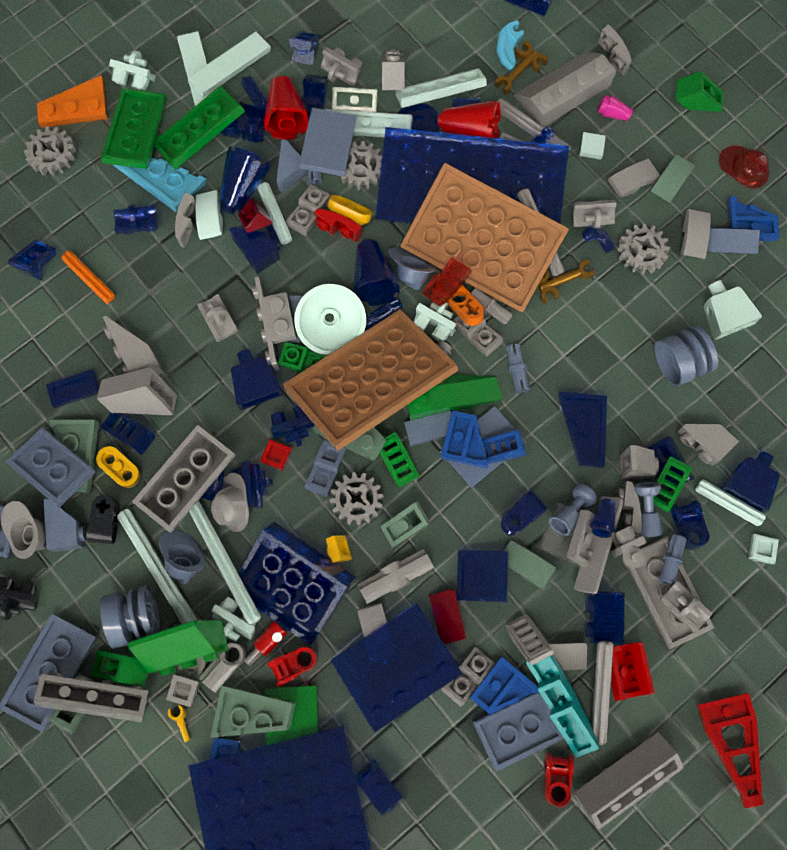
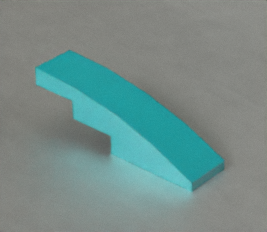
(564, 706)

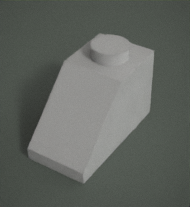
(638, 463)

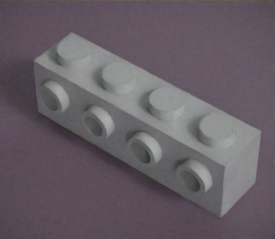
(90, 698)
(628, 780)

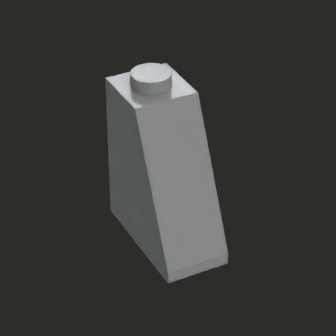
(137, 393)

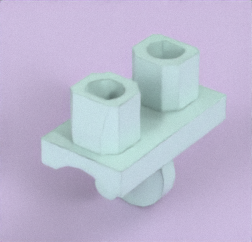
(123, 70)
(443, 325)
(225, 613)

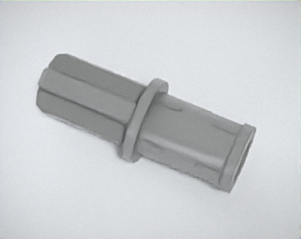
(492, 307)

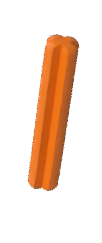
(88, 276)

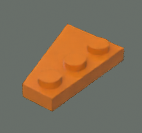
(75, 105)

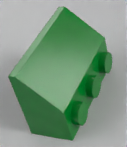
(180, 646)

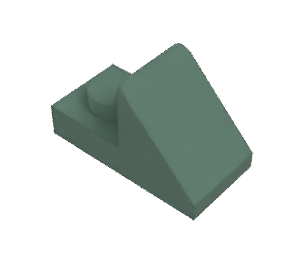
(405, 525)

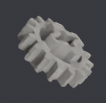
(52, 151)
(360, 167)
(655, 249)
(364, 489)

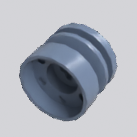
(686, 355)
(124, 617)

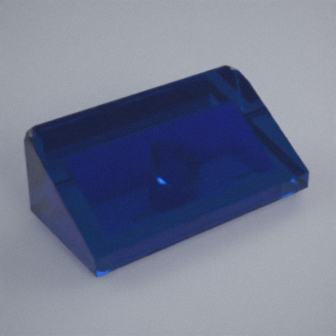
(665, 449)

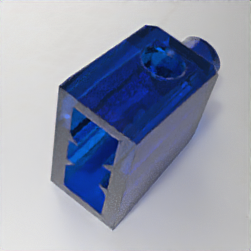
(253, 381)
(754, 482)
(379, 788)

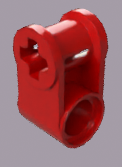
(291, 665)
(558, 777)

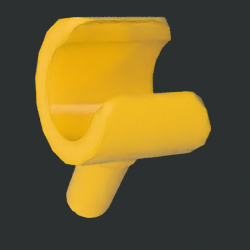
(180, 722)

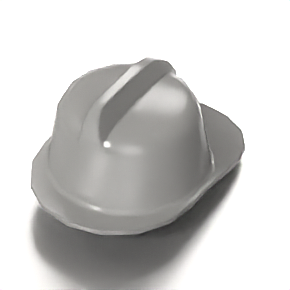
(231, 504)
(22, 530)

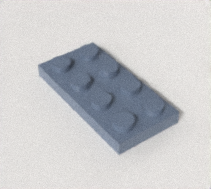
(58, 649)

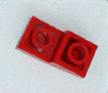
(333, 222)

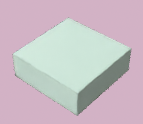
(592, 145)
(763, 549)

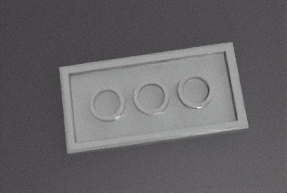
(646, 578)

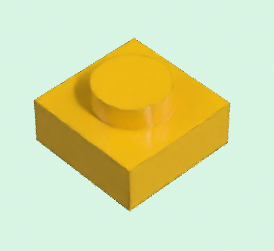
(338, 548)

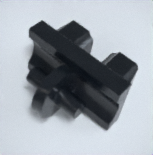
(13, 601)

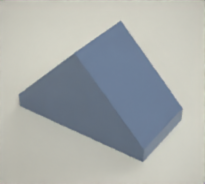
(288, 167)

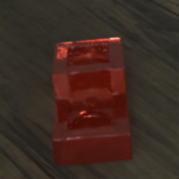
(448, 283)

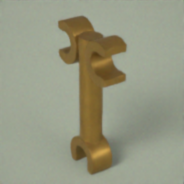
(527, 57)
(548, 286)

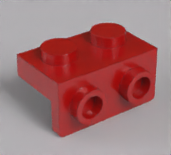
(630, 672)

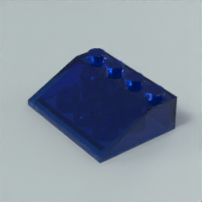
(293, 582)
(396, 667)

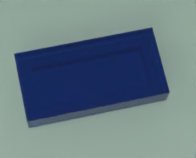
(73, 389)

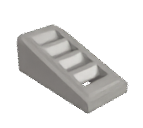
(527, 638)

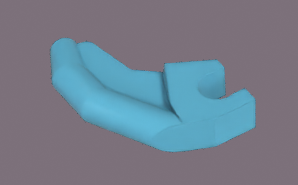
(506, 42)

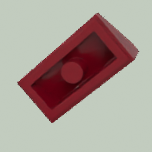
(254, 216)
(447, 616)

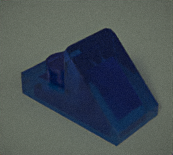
(304, 47)
(314, 92)
(32, 258)

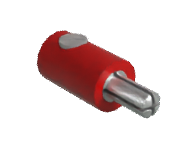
(266, 642)

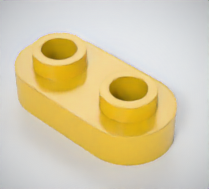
(350, 209)
(119, 467)

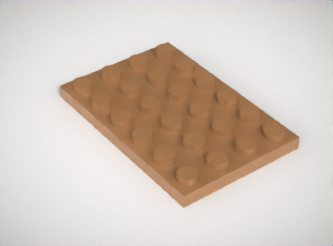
(488, 233)
(369, 379)

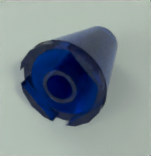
(240, 179)
(373, 275)

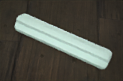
(274, 212)
(730, 502)

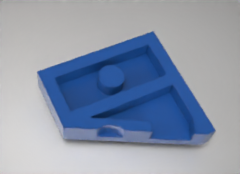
(753, 218)
(502, 687)

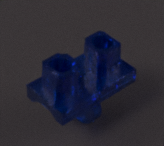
(135, 219)
(282, 428)
(255, 483)

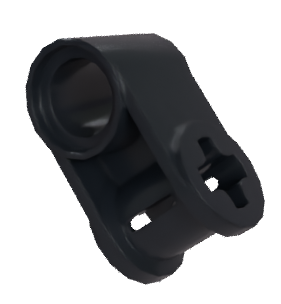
(103, 524)

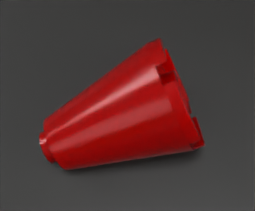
(284, 111)
(472, 119)

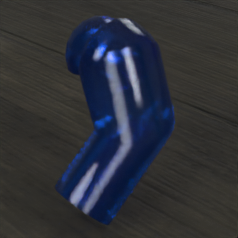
(601, 236)

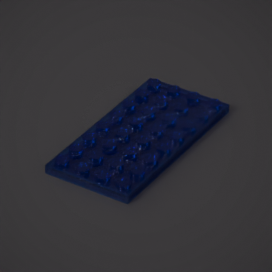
(415, 158)

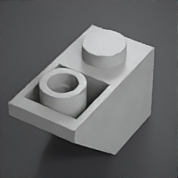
(393, 70)
(708, 440)

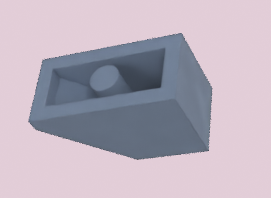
(62, 529)

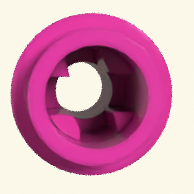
(614, 108)

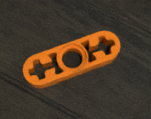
(462, 310)

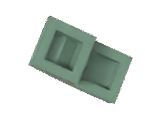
(672, 179)
(529, 565)

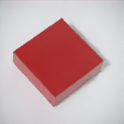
(276, 455)

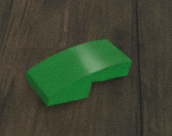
(298, 357)

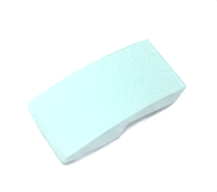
(208, 215)

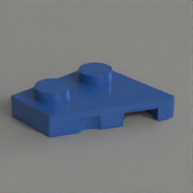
(464, 441)

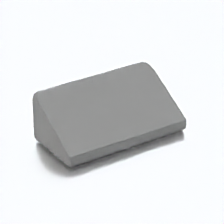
(570, 656)

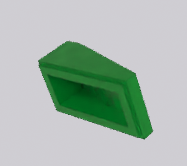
(393, 438)
(666, 506)

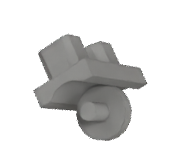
(340, 67)
(593, 213)
(217, 318)
(627, 546)
(685, 606)

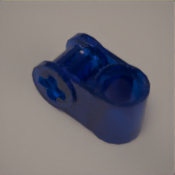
(525, 512)
(691, 522)

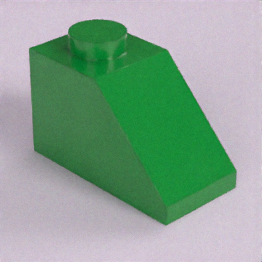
(699, 93)
(119, 668)

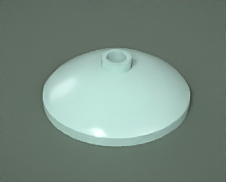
(325, 335)

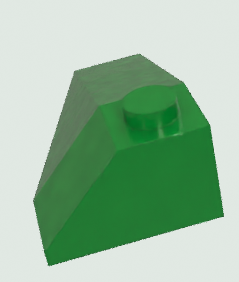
(455, 394)

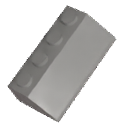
(566, 87)
(183, 478)

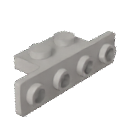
(277, 320)
(590, 550)

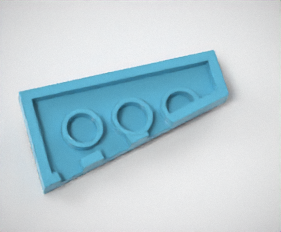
(165, 182)

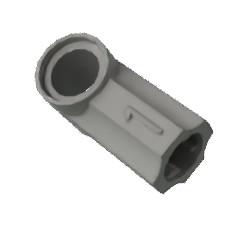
(222, 668)

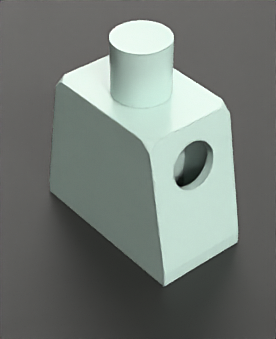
(729, 310)

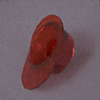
(745, 165)

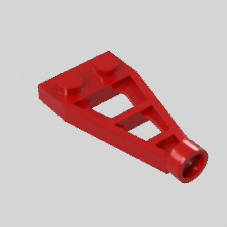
(728, 712)

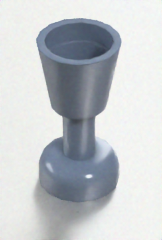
(566, 517)
(650, 518)

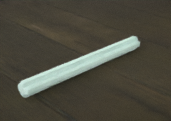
(225, 564)
(156, 566)

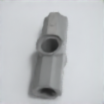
(395, 576)

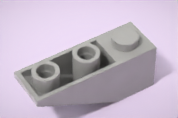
(131, 349)

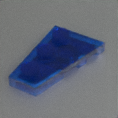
(586, 425)

